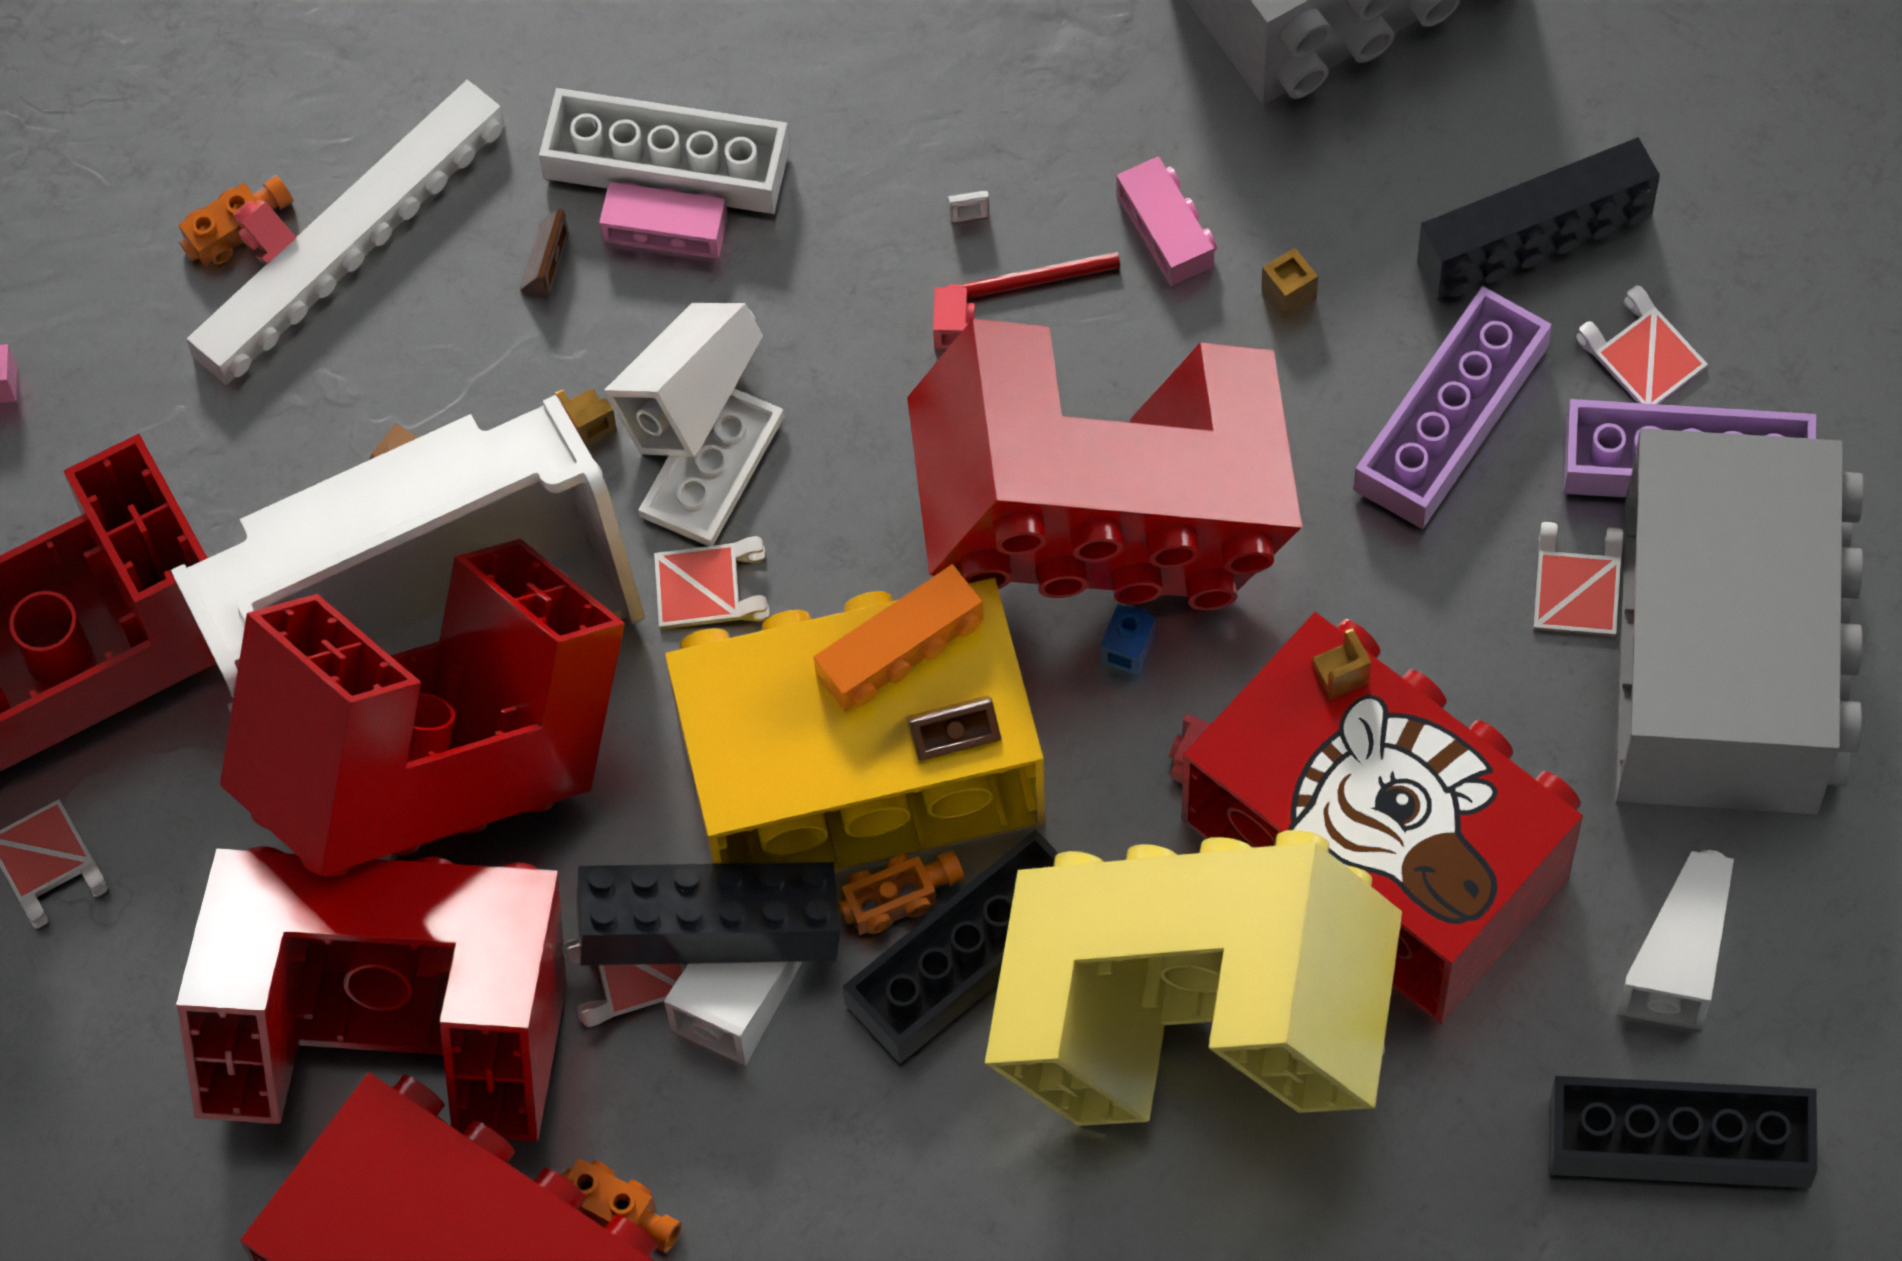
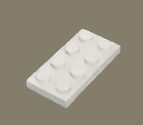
(701, 490)

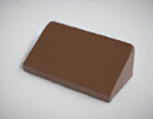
(545, 254)
(954, 728)

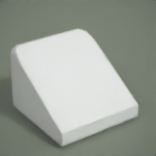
(968, 206)

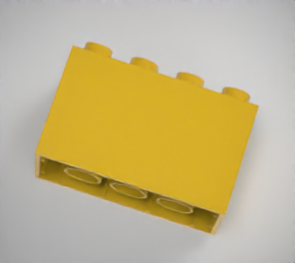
(805, 781)

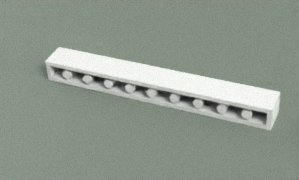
(346, 232)

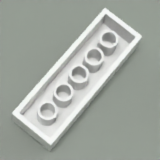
(662, 145)

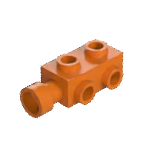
(213, 230)
(886, 887)
(608, 1190)

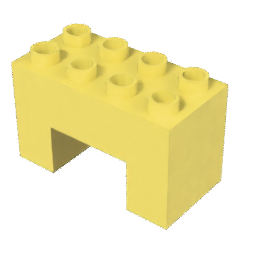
(1259, 940)

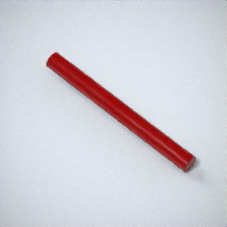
(1042, 275)

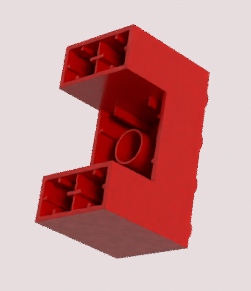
(1146, 508)
(95, 606)
(389, 752)
(380, 963)

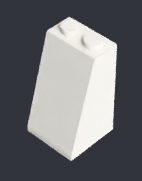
(685, 378)
(1680, 956)
(728, 1004)

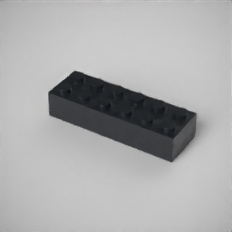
(1538, 219)
(707, 913)
(945, 958)
(1683, 1131)

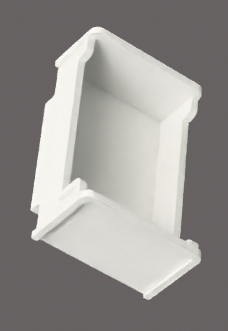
(389, 530)

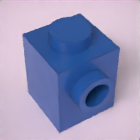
(1128, 638)

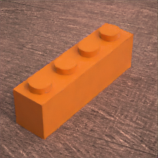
(899, 638)

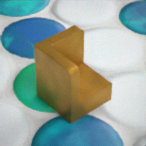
(1289, 283)
(588, 414)
(1343, 667)

